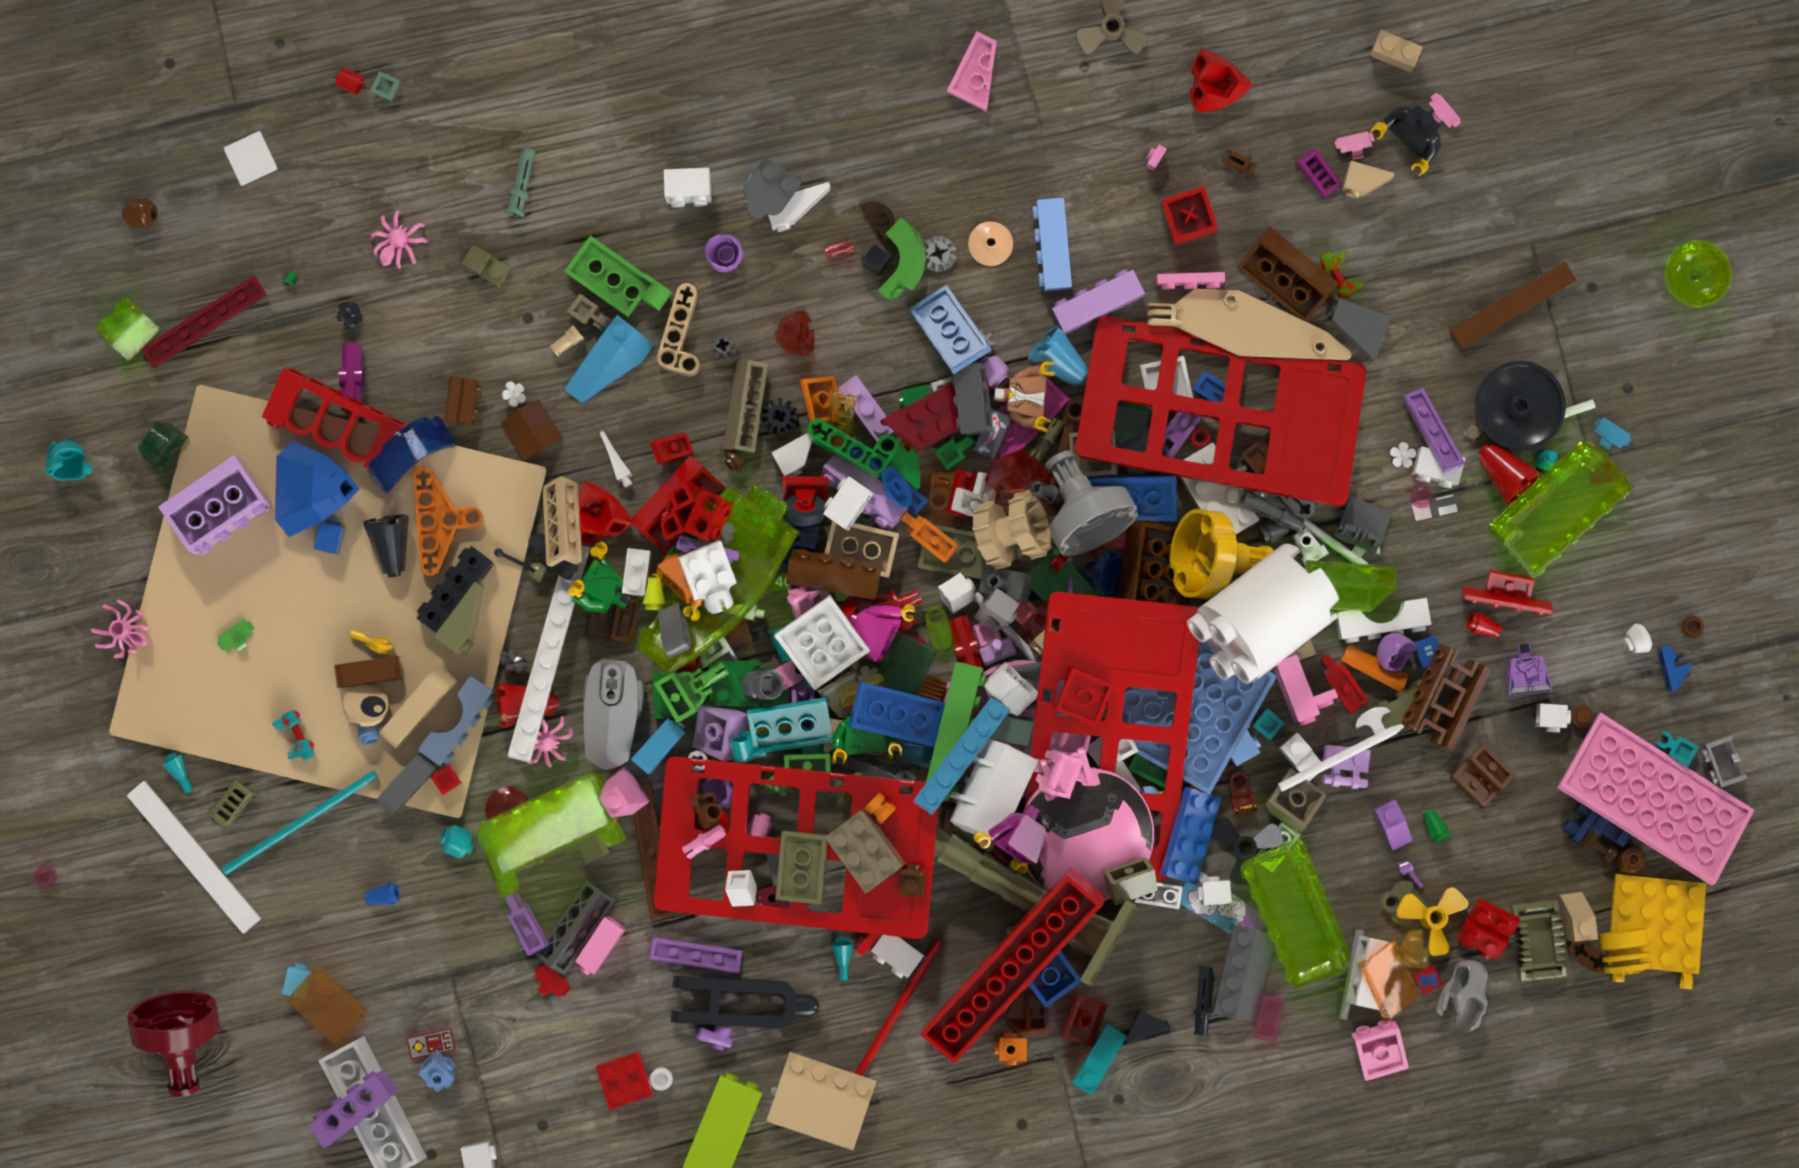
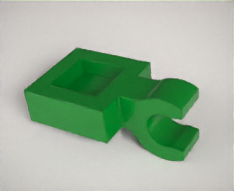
(951, 453)

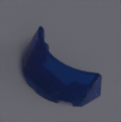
(407, 449)

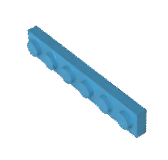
(961, 755)

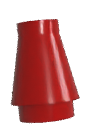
(1481, 625)

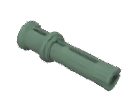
(518, 193)

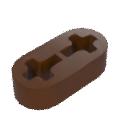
(1584, 960)

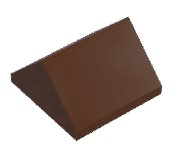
(531, 430)

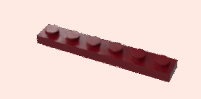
(203, 322)

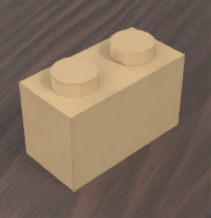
(1395, 51)

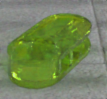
(939, 632)

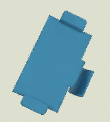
(1611, 434)

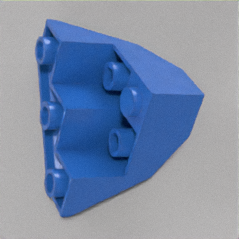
(308, 488)

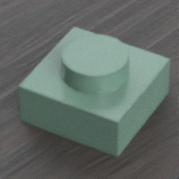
(385, 86)

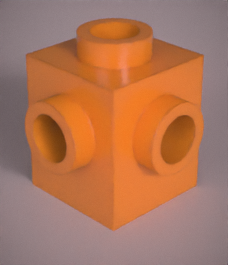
(1019, 1052)

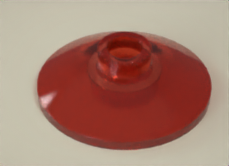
(502, 797)

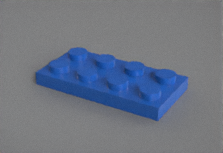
(1152, 494)
(896, 714)
(1190, 835)

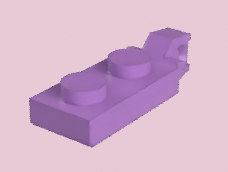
(687, 544)
(525, 924)

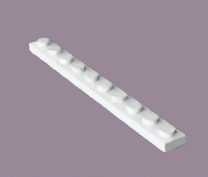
(545, 666)

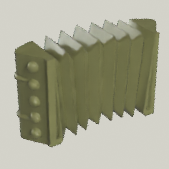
(1540, 941)

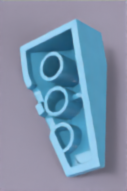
(612, 356)

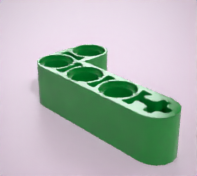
(851, 444)

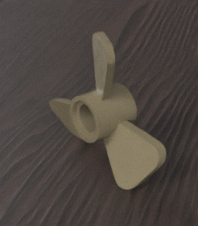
(1092, 37)

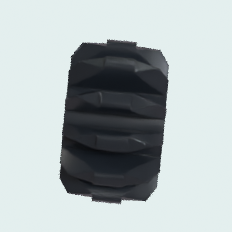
(782, 409)

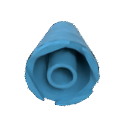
(1059, 350)

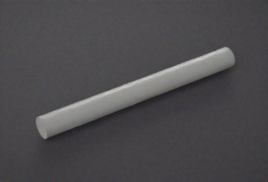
(1345, 1007)

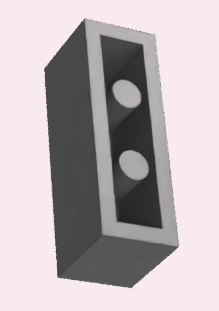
(972, 400)

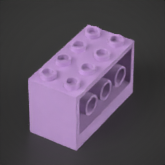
(203, 498)

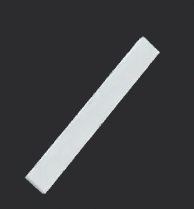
(194, 857)

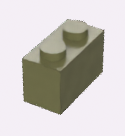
(1130, 880)

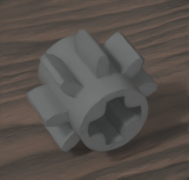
(728, 349)

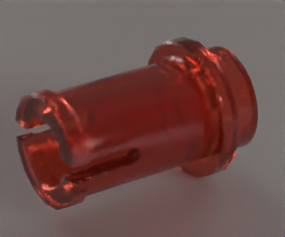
(838, 249)

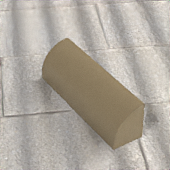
(745, 406)

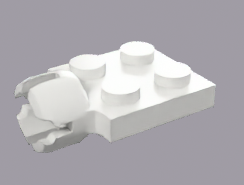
(709, 576)

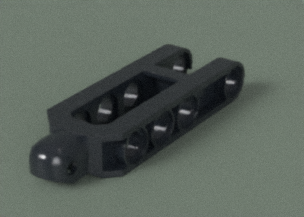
(795, 1004)

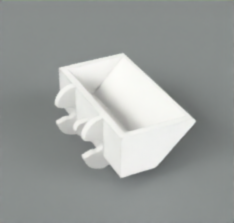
(992, 788)

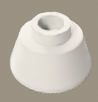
(1637, 639)

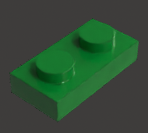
(1148, 770)

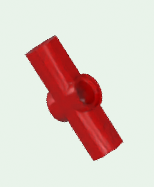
(965, 645)

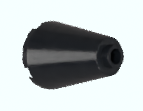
(389, 542)

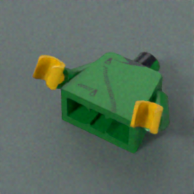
(600, 584)
(852, 740)

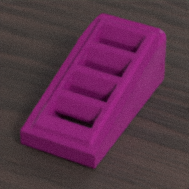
(1312, 177)

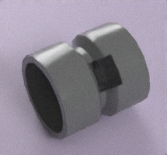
(762, 685)

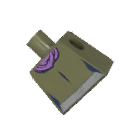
(831, 689)

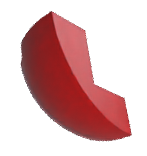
(1216, 82)
(678, 510)
(600, 514)

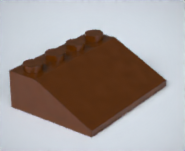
(1146, 565)

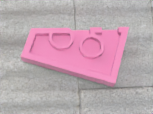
(974, 73)

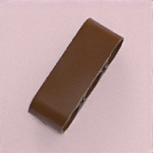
(368, 671)

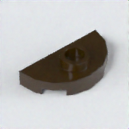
(880, 217)

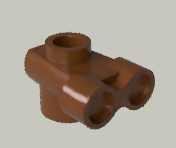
(707, 809)

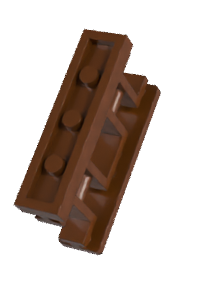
(1460, 702)

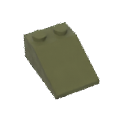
(462, 623)

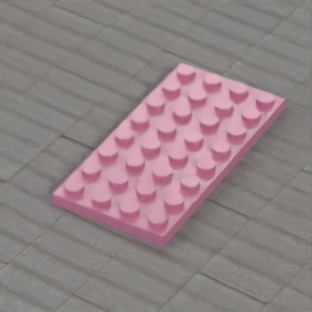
(1656, 799)

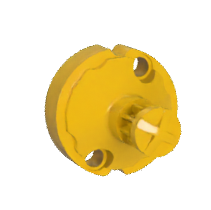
(1208, 555)

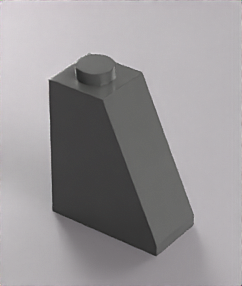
(1359, 326)

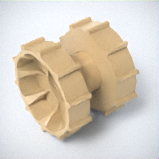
(1000, 533)

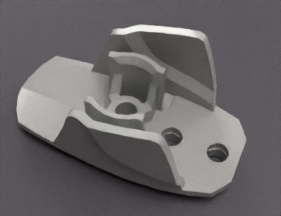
(611, 720)

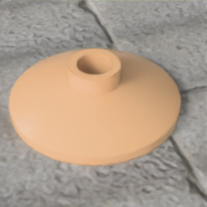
(987, 254)

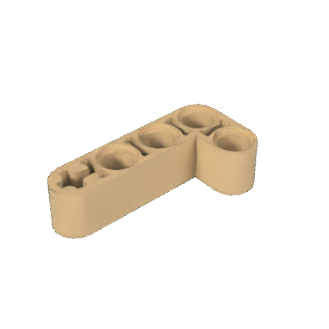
(682, 328)
(418, 706)

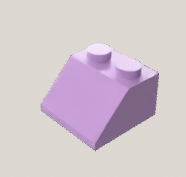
(715, 728)

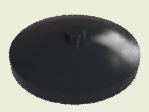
(1520, 406)

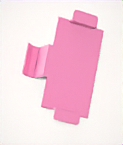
(1443, 111)
(1355, 144)

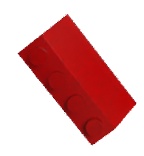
(648, 518)

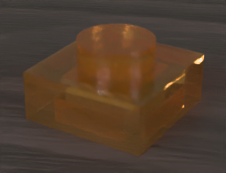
(739, 634)

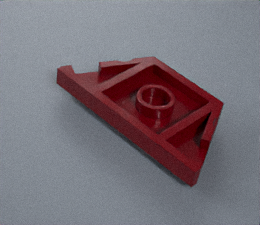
(925, 419)

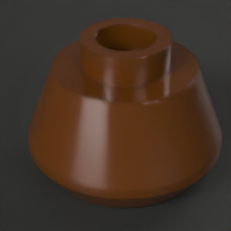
(1624, 858)

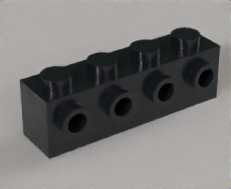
(459, 579)

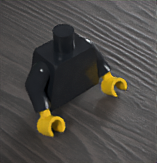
(1416, 130)

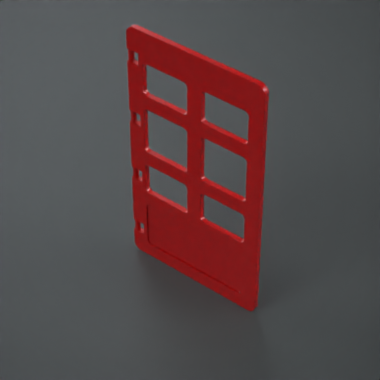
(1309, 429)
(1131, 647)
(876, 912)

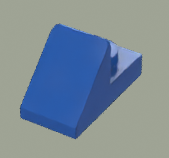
(1672, 675)

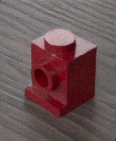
(762, 898)

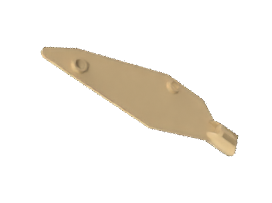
(1246, 326)

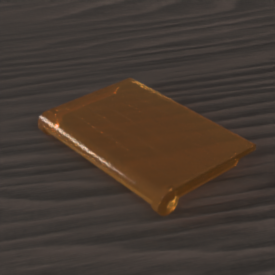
(1389, 980)
(326, 1005)

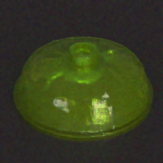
(1710, 267)

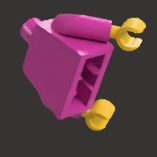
(878, 627)

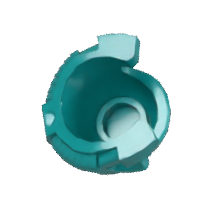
(66, 461)

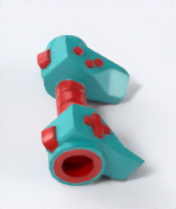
(303, 747)

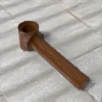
(1070, 426)

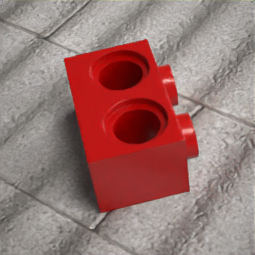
(703, 514)

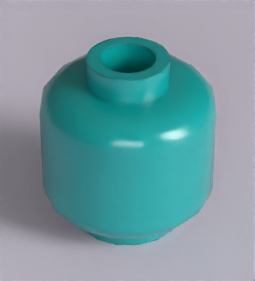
(456, 841)

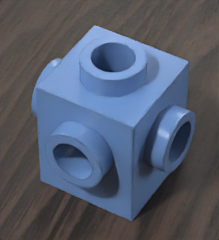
(437, 1071)

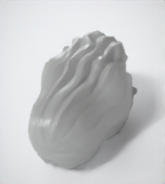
(1466, 994)

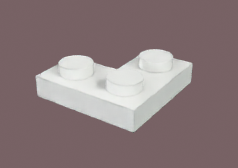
(968, 501)

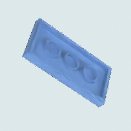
(950, 329)

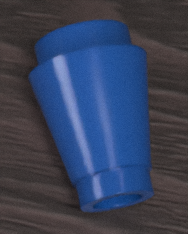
(384, 894)

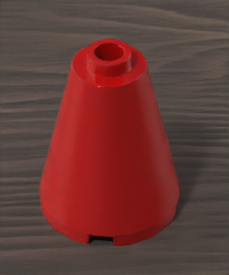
(1507, 472)
(510, 701)

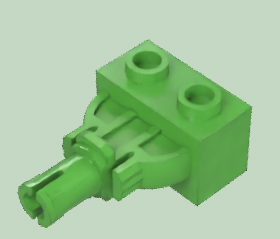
(685, 692)

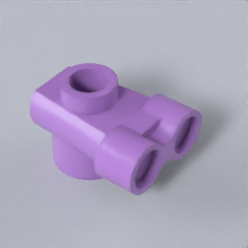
(719, 1037)

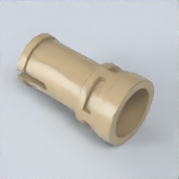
(571, 338)

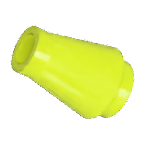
(654, 595)

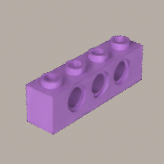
(328, 1131)

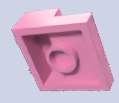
(1380, 1049)

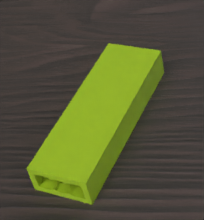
(724, 1123)

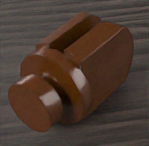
(1247, 166)

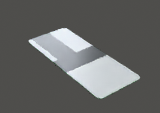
(1438, 507)

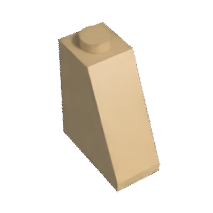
(1577, 917)

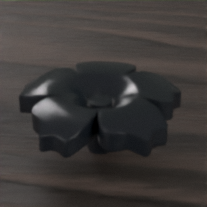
(349, 314)

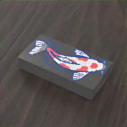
(990, 441)

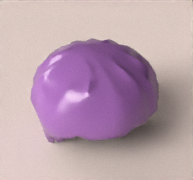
(723, 252)
(1395, 651)
(723, 791)

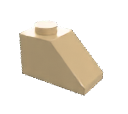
(1363, 179)

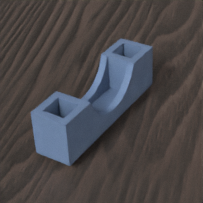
(474, 698)

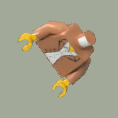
(1027, 396)

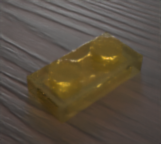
(848, 692)

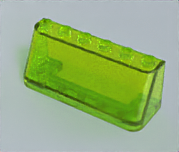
(1560, 507)
(1297, 914)

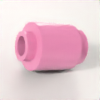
(759, 825)

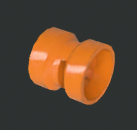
(880, 808)

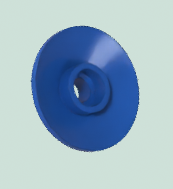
(896, 487)

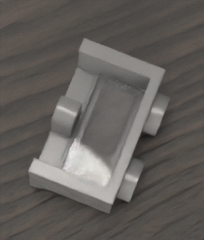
(1723, 761)

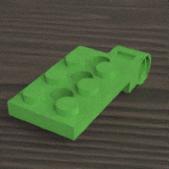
(649, 290)

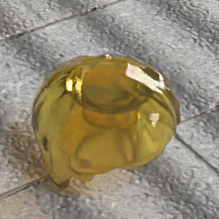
(1412, 949)

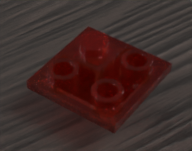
(1015, 472)

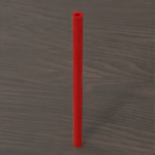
(899, 1006)

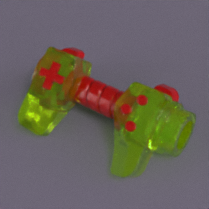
(1331, 263)

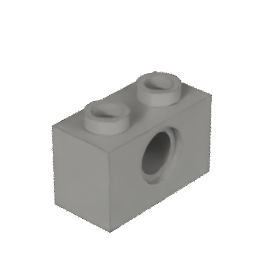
(997, 611)

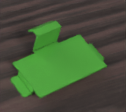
(235, 636)

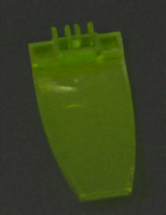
(762, 545)

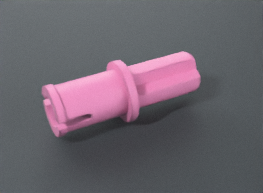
(704, 841)

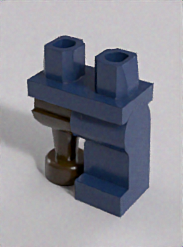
(1590, 829)

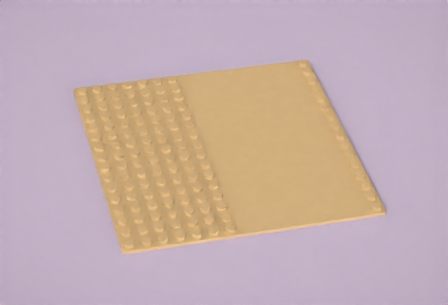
(307, 602)

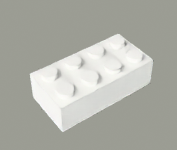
(1217, 496)

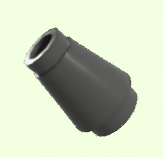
(1270, 532)

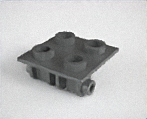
(1363, 525)

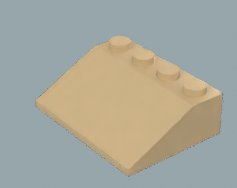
(821, 1101)

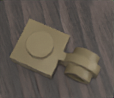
(584, 311)

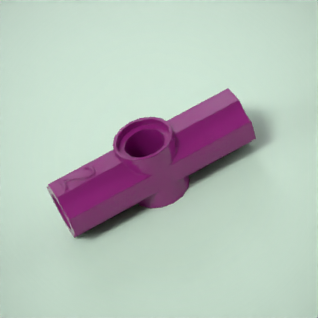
(351, 373)

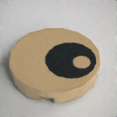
(365, 705)

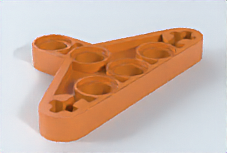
(439, 531)

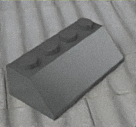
(1243, 974)

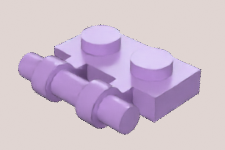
(1354, 764)

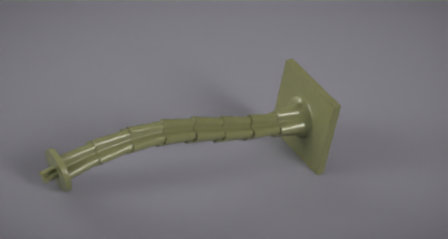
(1094, 938)

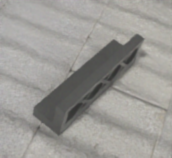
(577, 930)

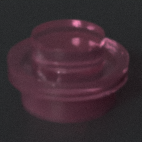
(1421, 497)
(45, 876)

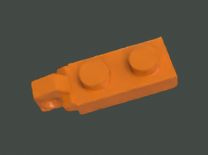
(930, 537)

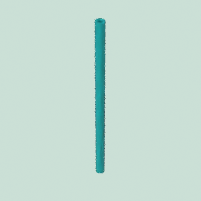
(298, 823)

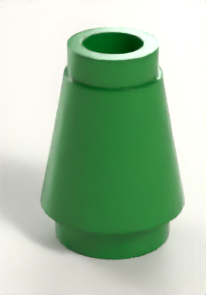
(1435, 826)

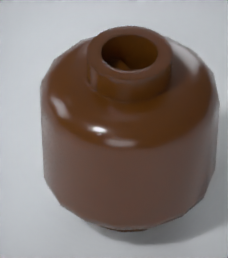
(140, 213)

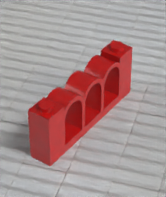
(285, 396)

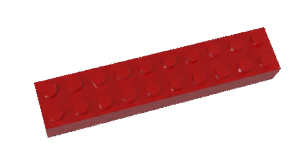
(1012, 965)

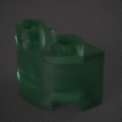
(160, 444)

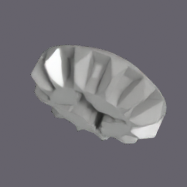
(948, 257)

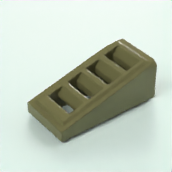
(249, 794)

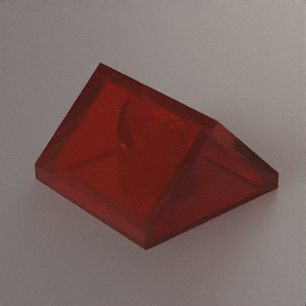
(1083, 1019)

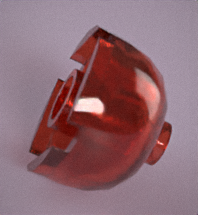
(794, 334)

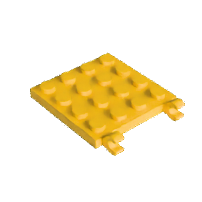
(1673, 921)

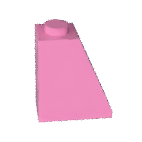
(622, 793)
(600, 945)

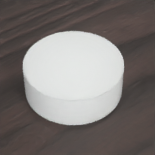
(661, 1078)

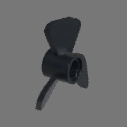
(1226, 832)

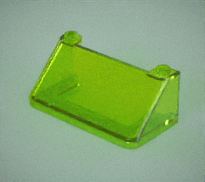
(545, 828)

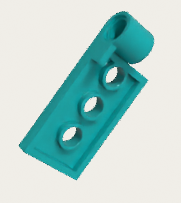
(751, 745)

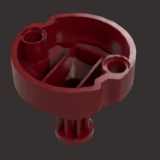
(174, 1027)

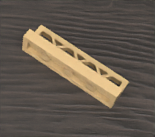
(565, 519)

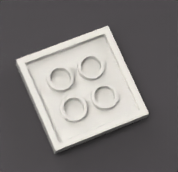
(822, 642)

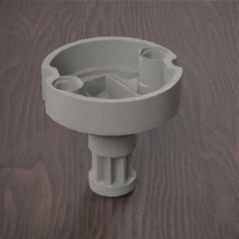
(1089, 513)

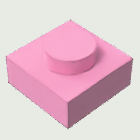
(1155, 156)
(984, 635)

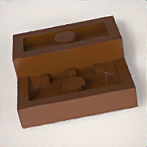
(615, 624)
(1482, 776)

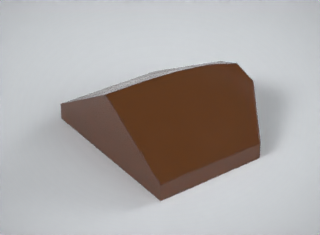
(1028, 1016)

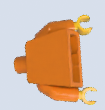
(673, 577)

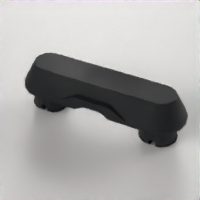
(538, 547)

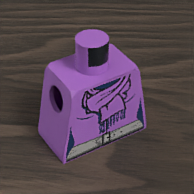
(1526, 673)

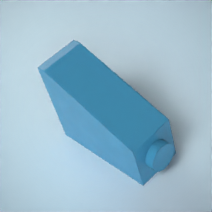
(659, 746)

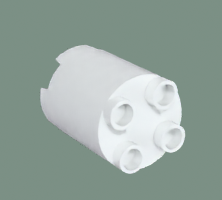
(1264, 615)

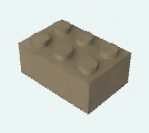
(865, 850)

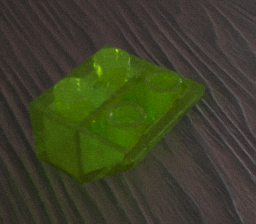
(127, 328)

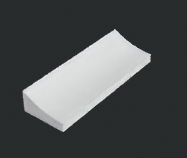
(386, 1131)

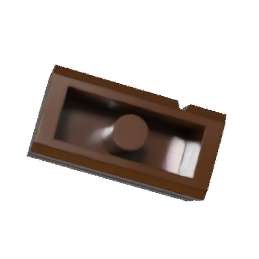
(462, 401)

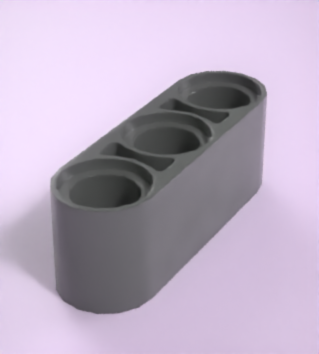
(674, 630)
(406, 784)

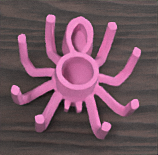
(397, 239)
(122, 629)
(547, 742)

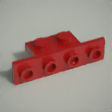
(1509, 591)

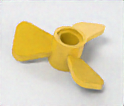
(1450, 902)

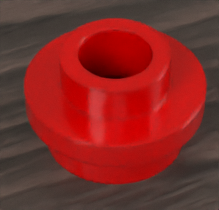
(1200, 431)

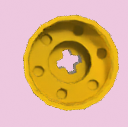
(1625, 951)

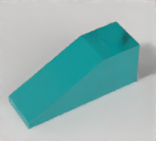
(1098, 1059)

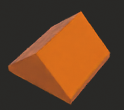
(817, 396)

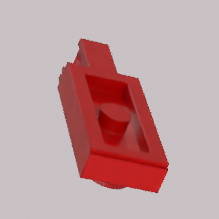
(1343, 683)

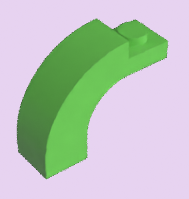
(911, 259)

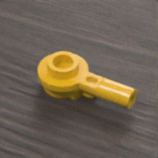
(380, 645)

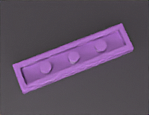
(1433, 430)
(695, 955)

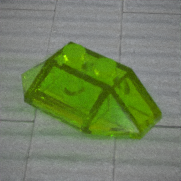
(1358, 585)

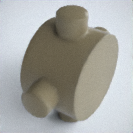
(1472, 432)

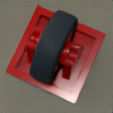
(805, 499)

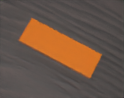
(1369, 665)

